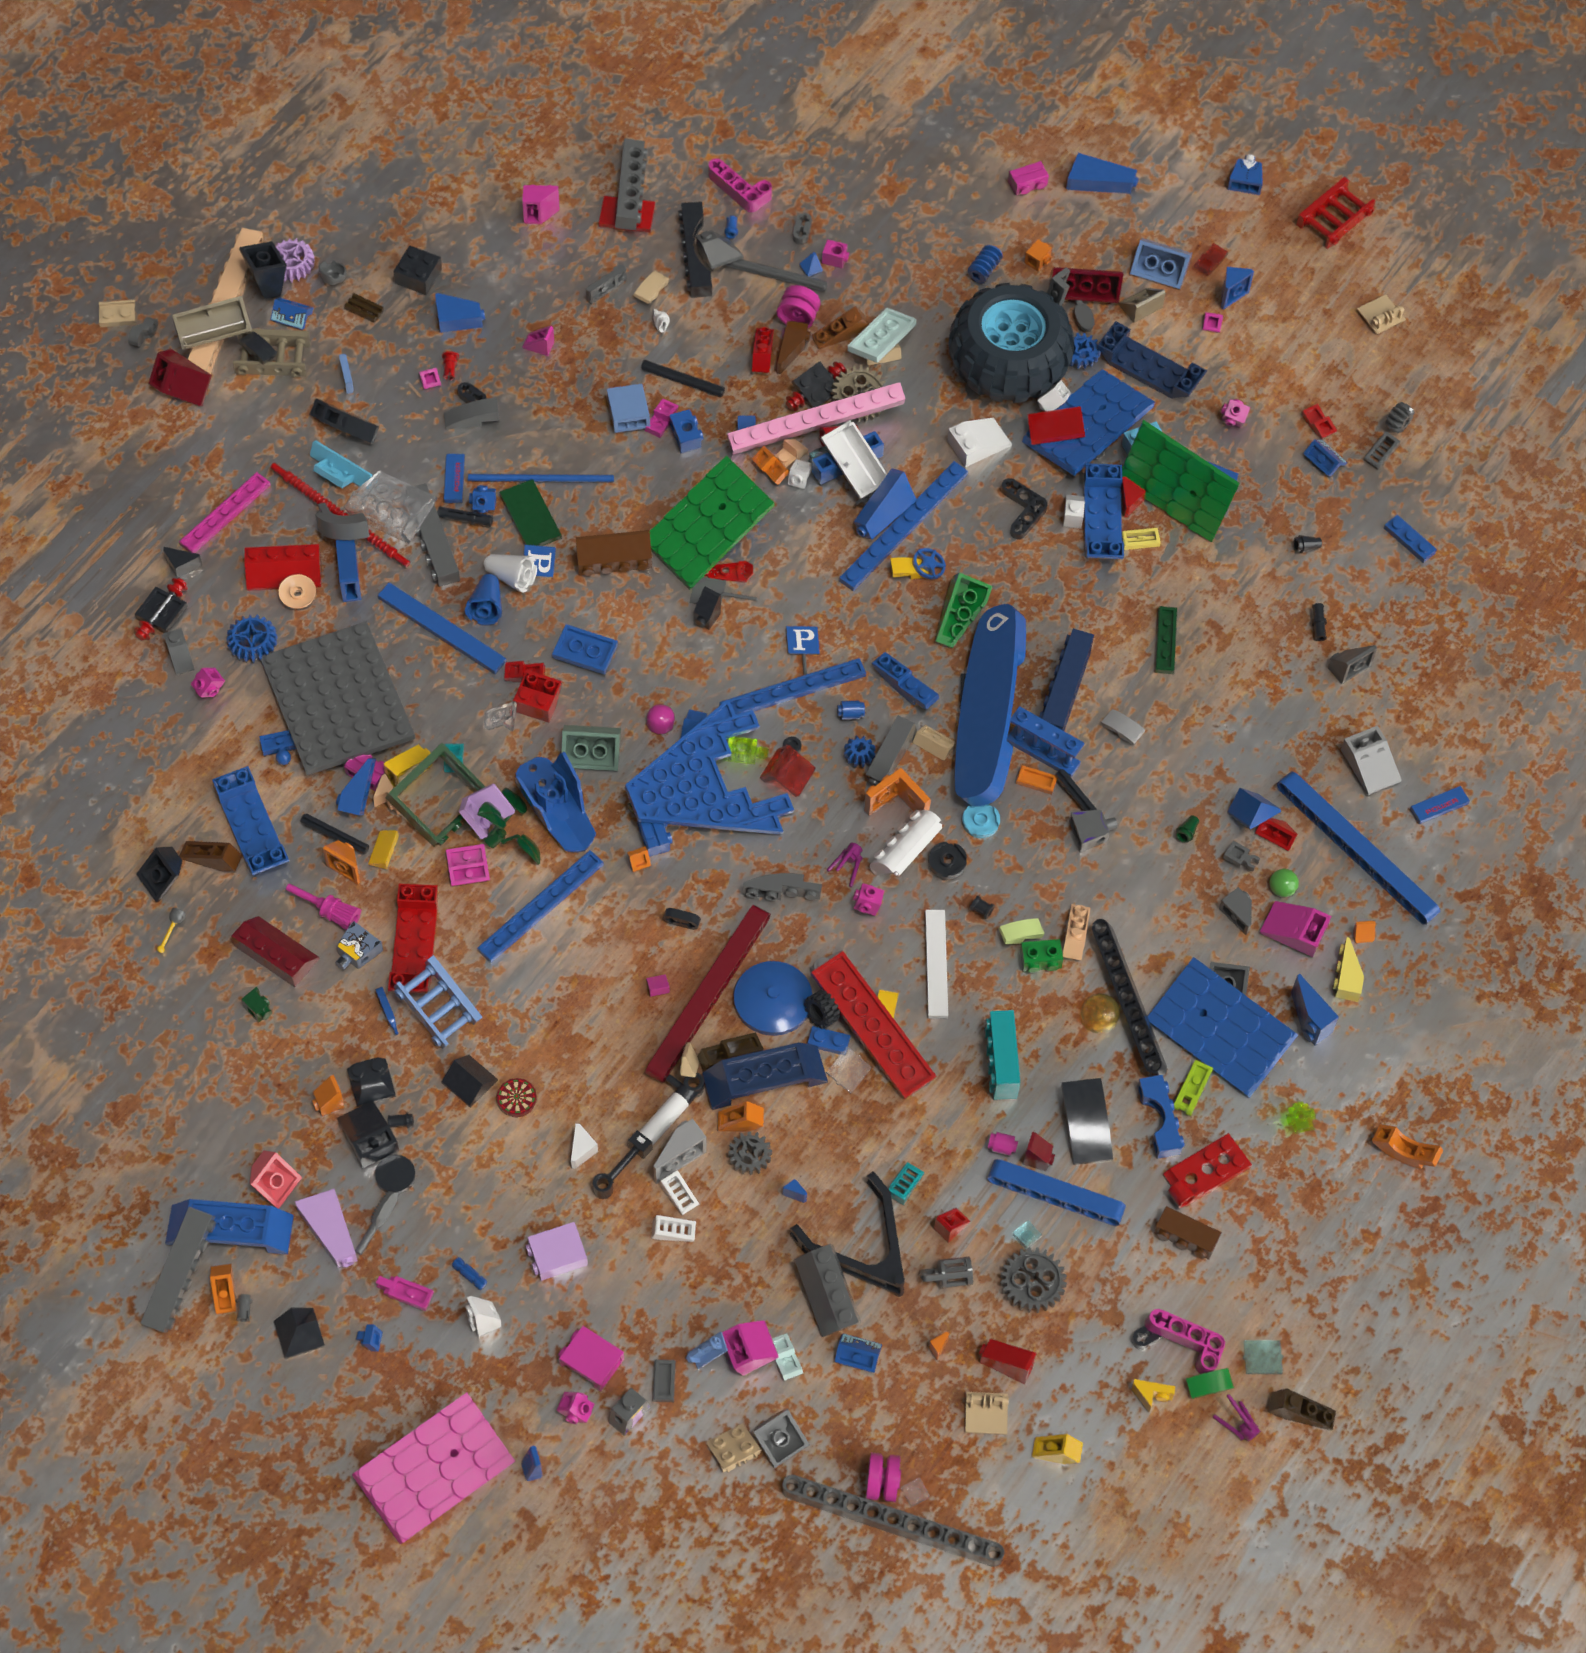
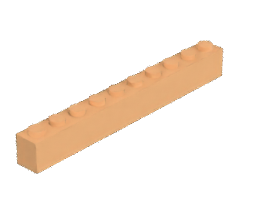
(230, 285)

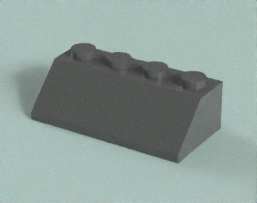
(827, 1290)

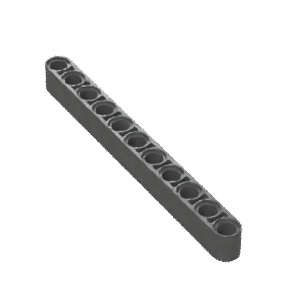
(900, 1529)

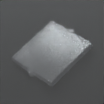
(848, 1070)

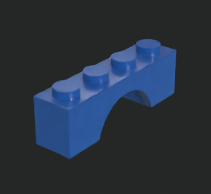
(826, 469)
(1154, 1093)

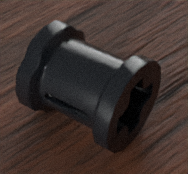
(982, 907)

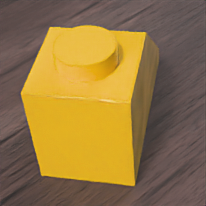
(1057, 1449)

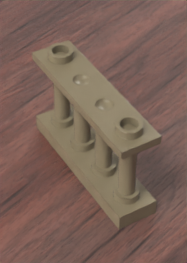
(275, 338)

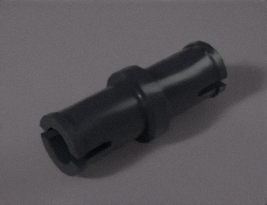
(1319, 622)

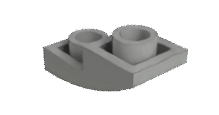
(1123, 725)

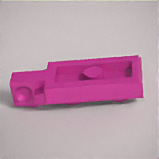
(406, 1291)

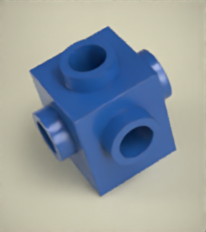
(487, 494)

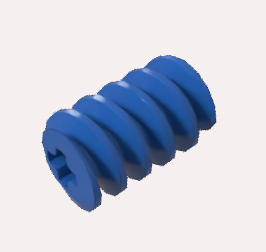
(985, 263)

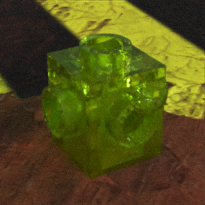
(1306, 1122)

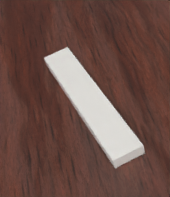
(936, 964)

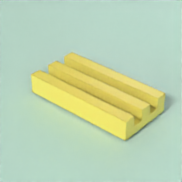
(1141, 541)

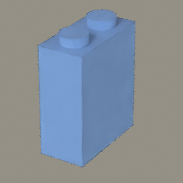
(628, 408)

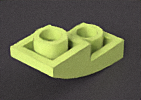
(1020, 930)

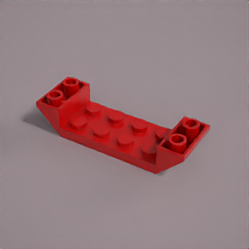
(414, 934)

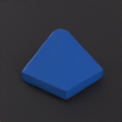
(811, 265)

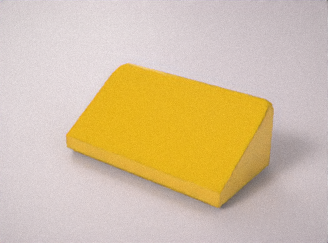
(383, 848)

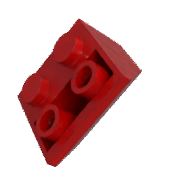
(537, 696)

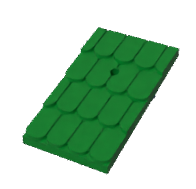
(1180, 480)
(708, 522)

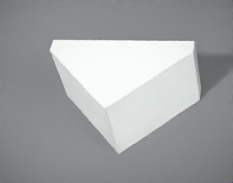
(583, 1147)

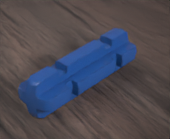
(469, 1273)

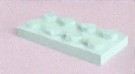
(882, 335)

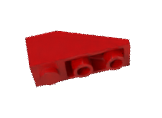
(762, 350)

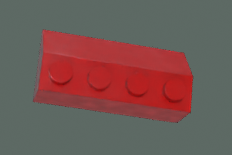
(272, 564)

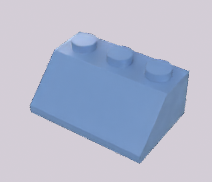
(1161, 263)

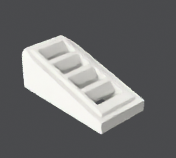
(673, 1197)
(673, 1222)

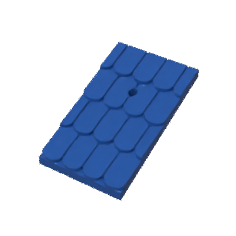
(1107, 412)
(1221, 1027)

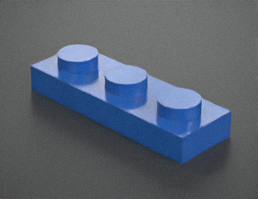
(1410, 538)

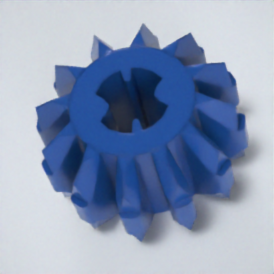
(854, 756)

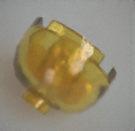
(1100, 1013)

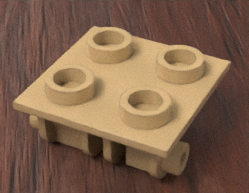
(1382, 314)
(986, 1413)
(734, 1447)

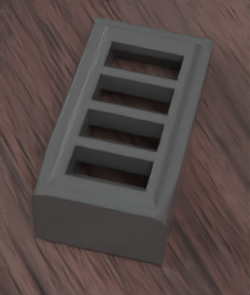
(1394, 442)

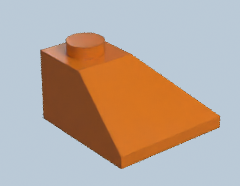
(342, 859)

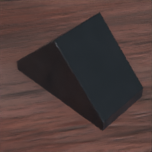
(182, 561)

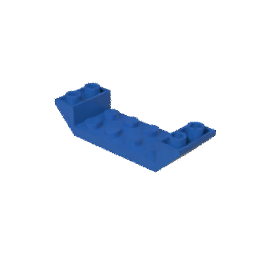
(1103, 511)
(249, 821)
(238, 1224)

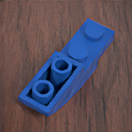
(904, 682)

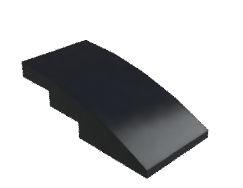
(1087, 1121)

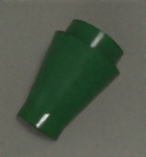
(1186, 831)

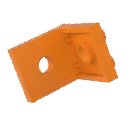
(893, 785)

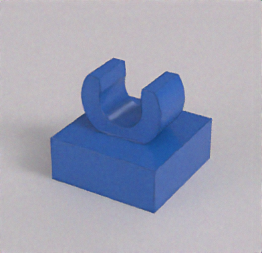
(370, 1337)

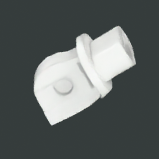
(660, 319)

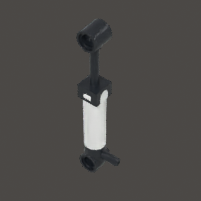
(642, 1141)

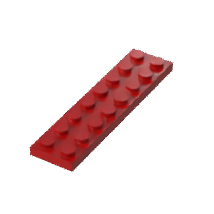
(874, 1025)

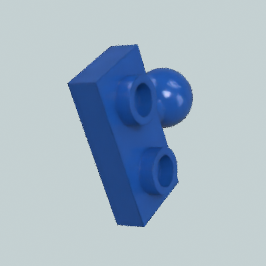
(278, 743)

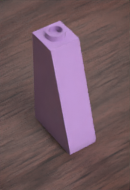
(327, 1223)

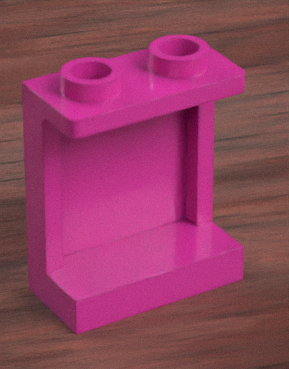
(591, 1357)

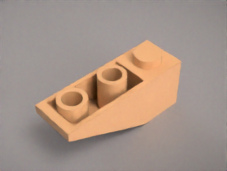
(1076, 932)

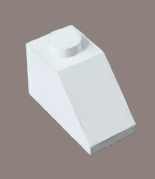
(1054, 397)
(1073, 511)

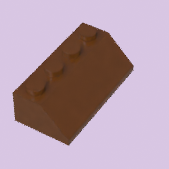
(614, 552)

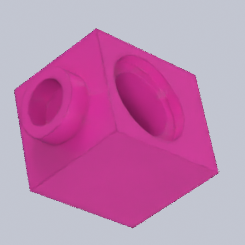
(835, 254)

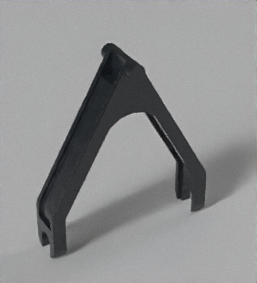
(885, 1274)

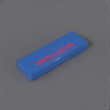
(454, 478)
(1439, 805)

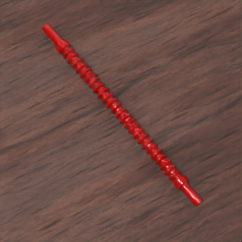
(301, 486)

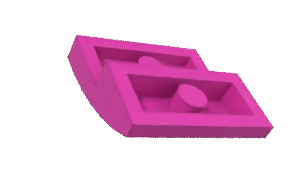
(467, 865)

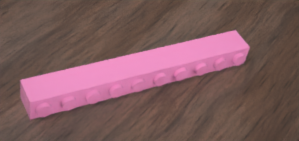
(814, 418)

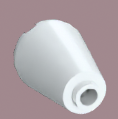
(513, 570)

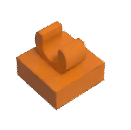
(639, 859)

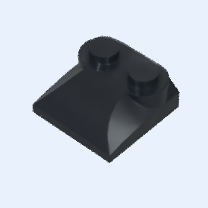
(371, 1081)

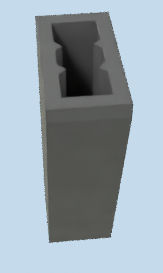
(892, 750)

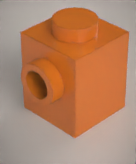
(1038, 255)

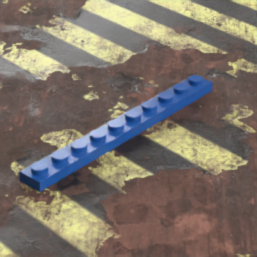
(903, 526)

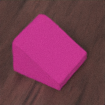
(1212, 322)
(429, 378)
(658, 985)

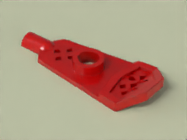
(736, 571)

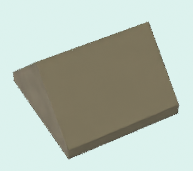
(1143, 303)

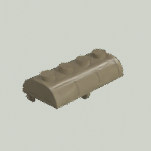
(211, 322)

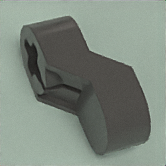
(143, 331)

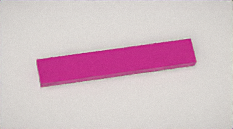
(224, 513)

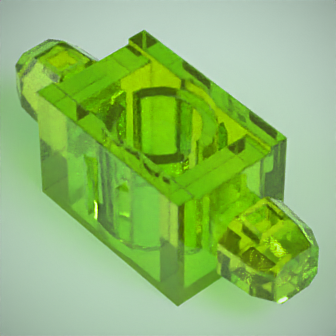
(746, 744)

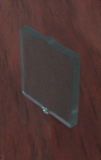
(1263, 1357)

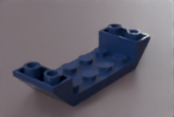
(1148, 365)
(763, 1072)

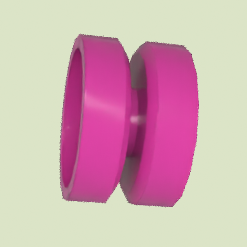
(798, 305)
(885, 1477)

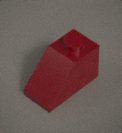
(1039, 1153)

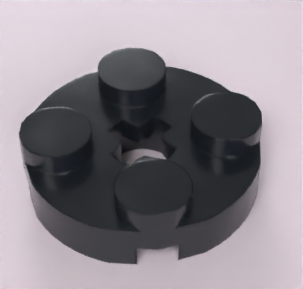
(945, 870)

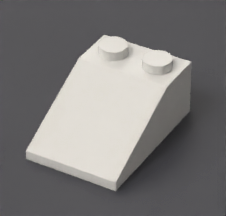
(977, 440)

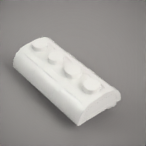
(855, 458)
(907, 843)

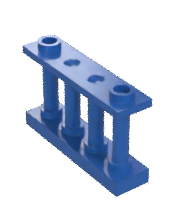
(1045, 741)

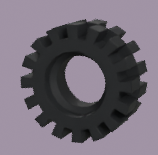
(822, 1009)

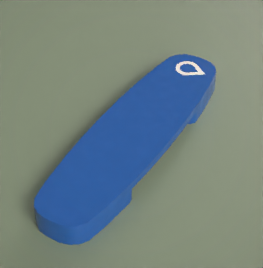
(987, 705)

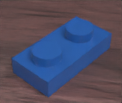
(829, 1040)

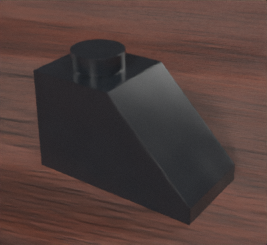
(707, 608)

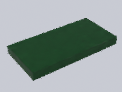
(530, 514)

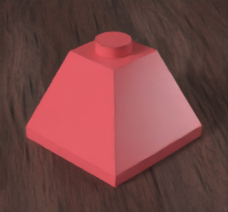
(273, 1178)

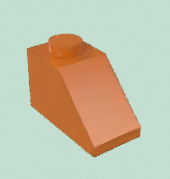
(328, 1097)
(741, 1117)
(223, 1288)

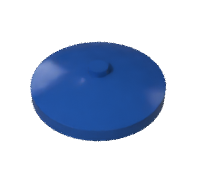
(772, 998)

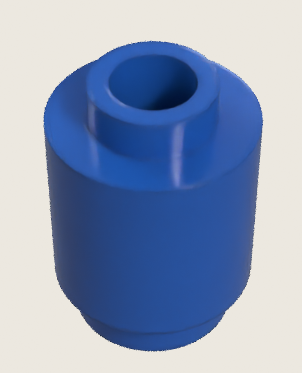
(851, 710)

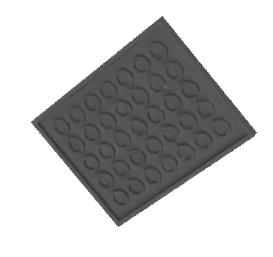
(337, 698)

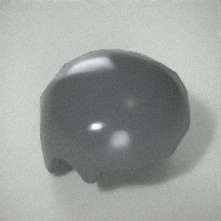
(332, 273)

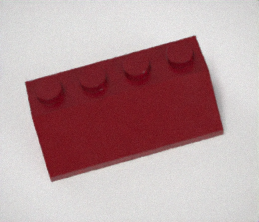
(1092, 284)
(274, 950)

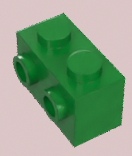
(1041, 955)

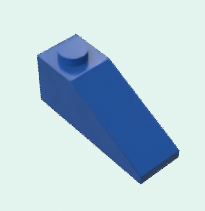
(355, 794)

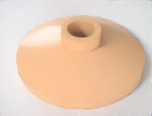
(297, 584)

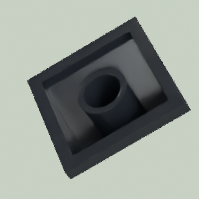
(468, 1080)

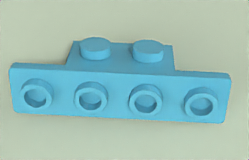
(336, 467)

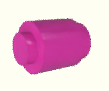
(1002, 1143)

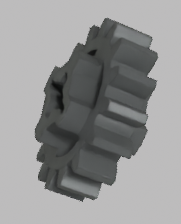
(746, 1160)

